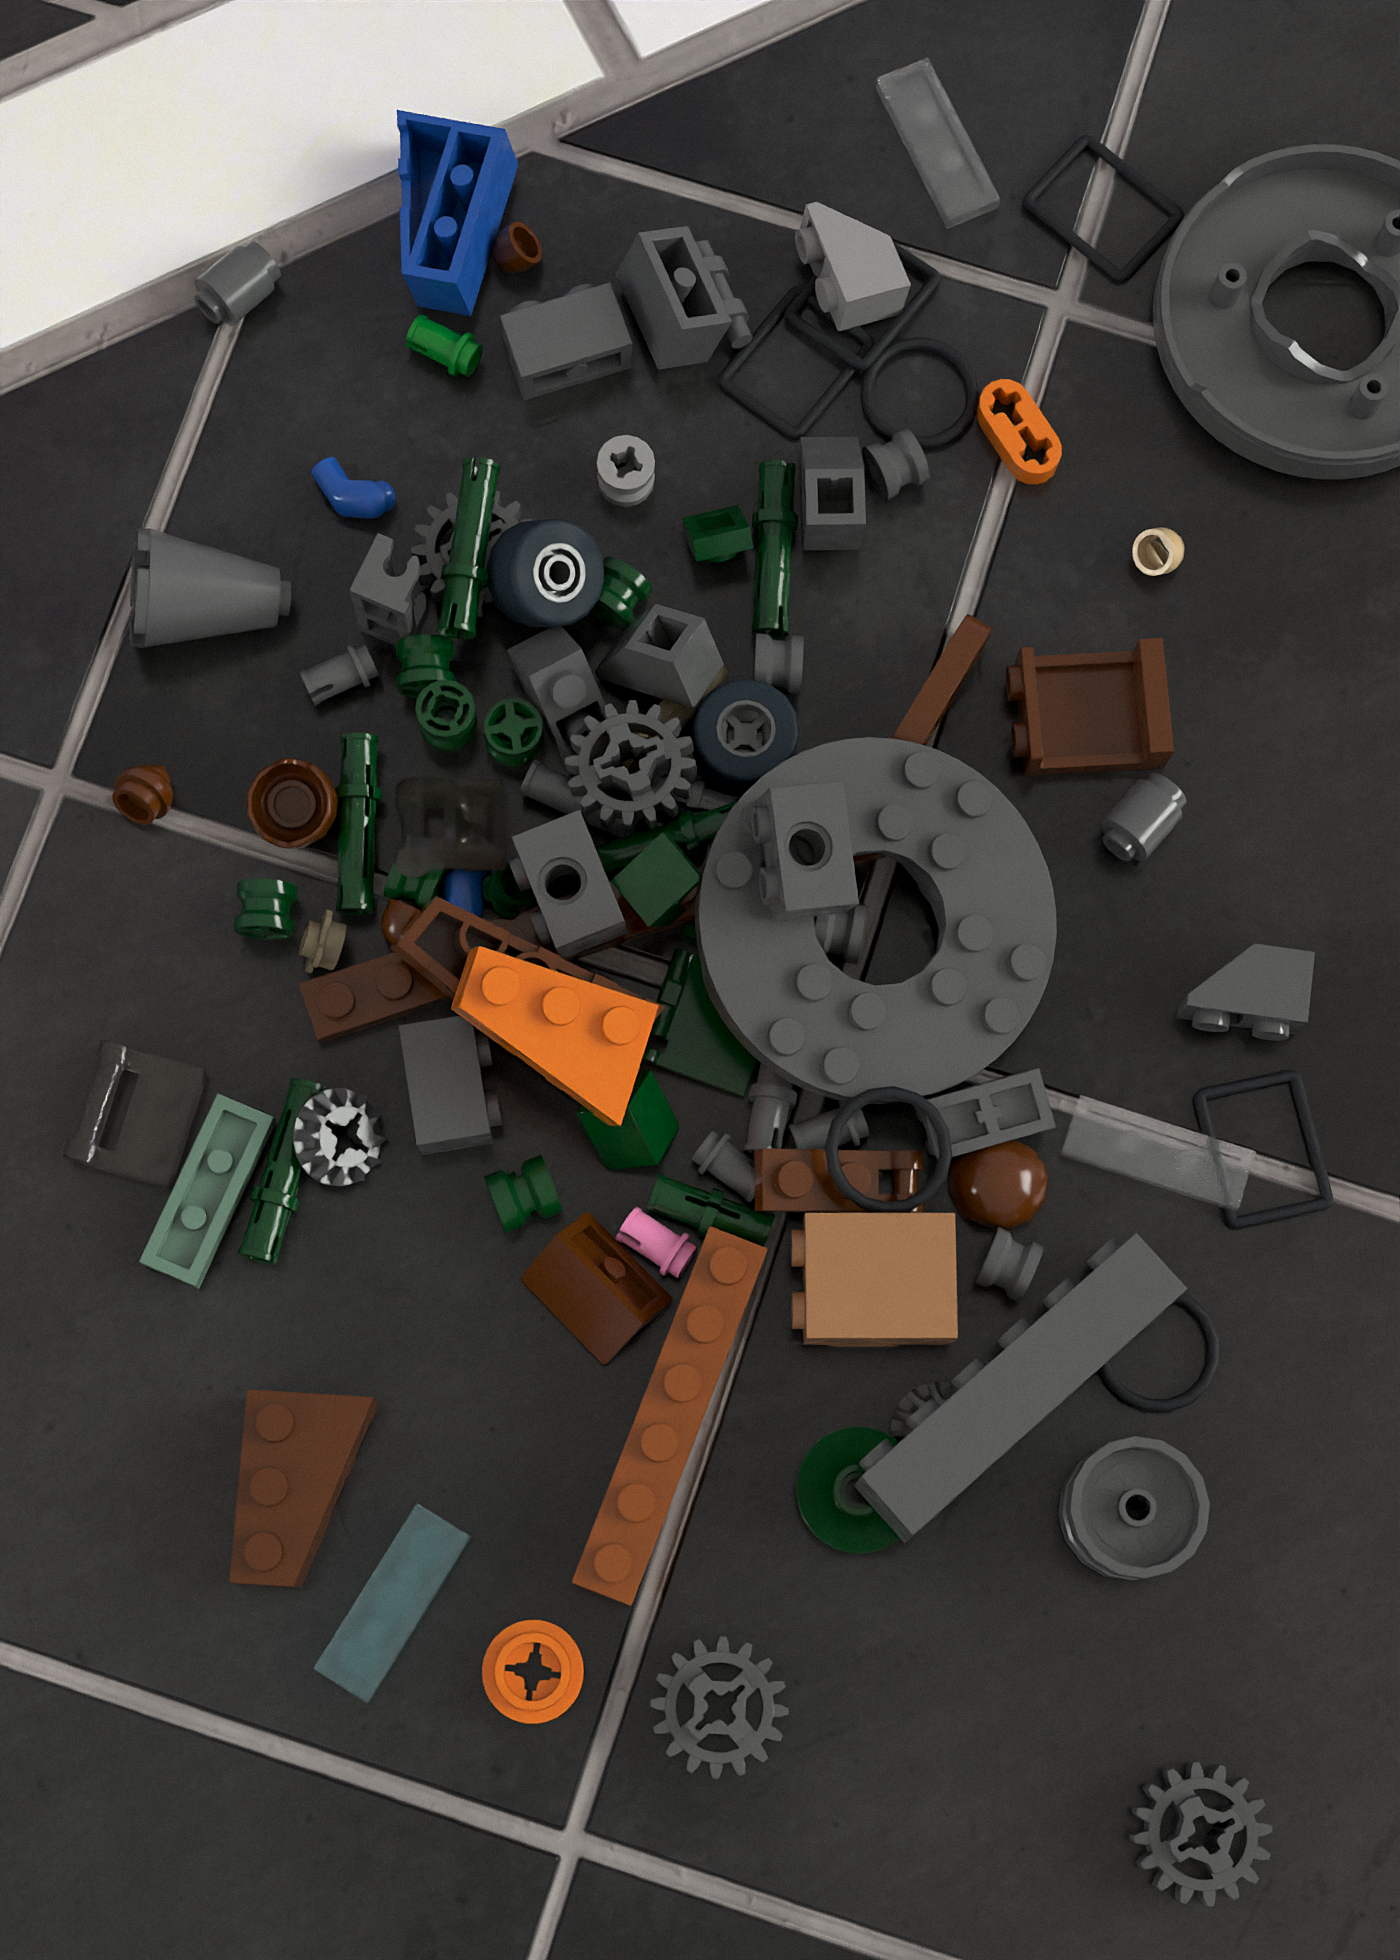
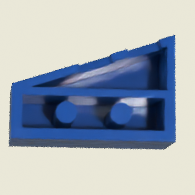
(451, 207)

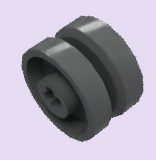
(1171, 1509)

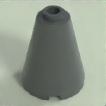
(199, 591)

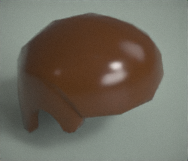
(291, 803)
(999, 1184)

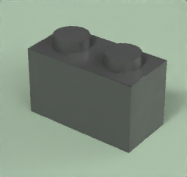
(566, 340)
(447, 1084)

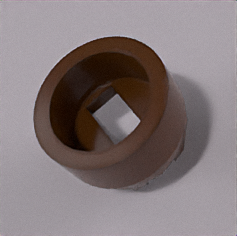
(516, 248)
(396, 919)

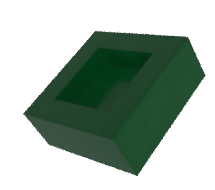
(717, 534)

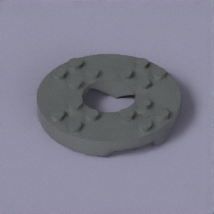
(1225, 356)
(970, 864)

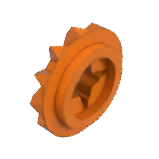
(507, 1689)

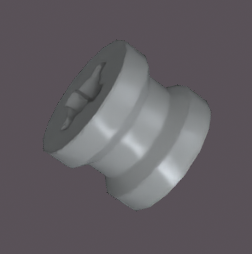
(625, 485)

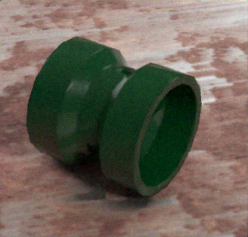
(450, 729)
(521, 1194)

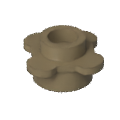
(322, 942)

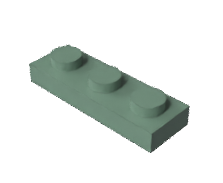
(208, 1191)

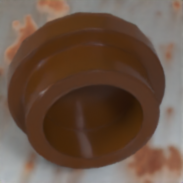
(143, 793)

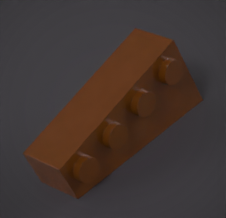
(443, 934)

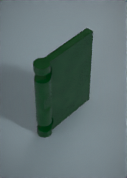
(696, 1035)

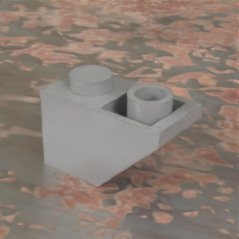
(854, 267)

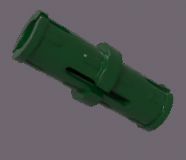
(709, 1209)

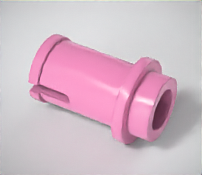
(657, 1243)

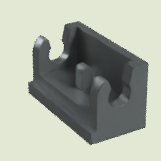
(384, 599)
(991, 1112)

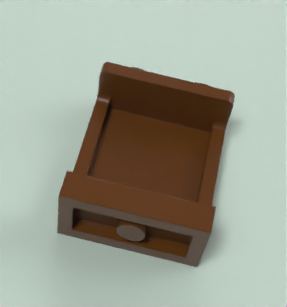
(1091, 710)

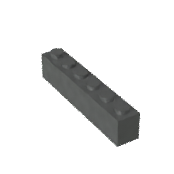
(1018, 1387)

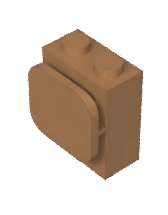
(875, 1279)

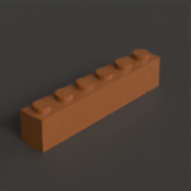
(669, 1417)

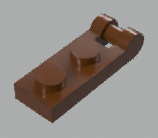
(801, 1181)

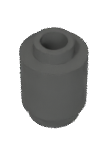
(236, 283)
(1143, 817)

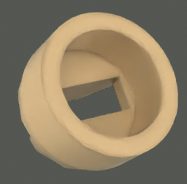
(1152, 557)

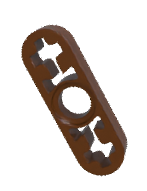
(944, 681)

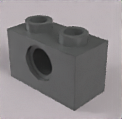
(820, 817)
(560, 850)

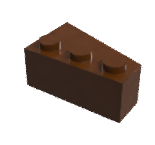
(290, 1478)

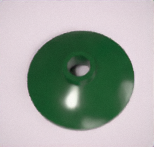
(823, 1496)

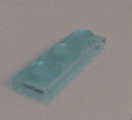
(392, 1603)

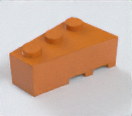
(561, 1026)

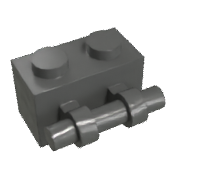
(681, 297)

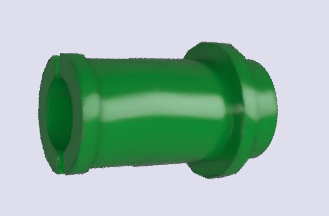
(444, 346)

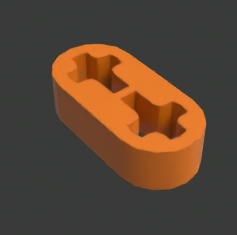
(1008, 438)

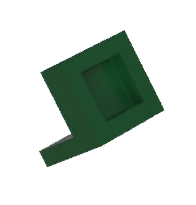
(659, 880)
(645, 1128)

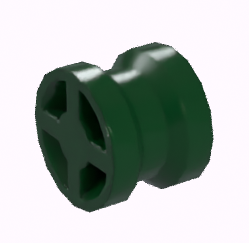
(620, 593)
(423, 661)
(512, 719)
(415, 889)
(265, 909)

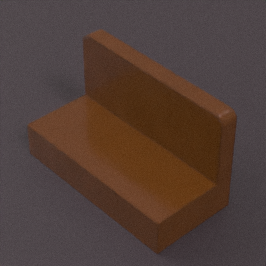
(595, 1287)

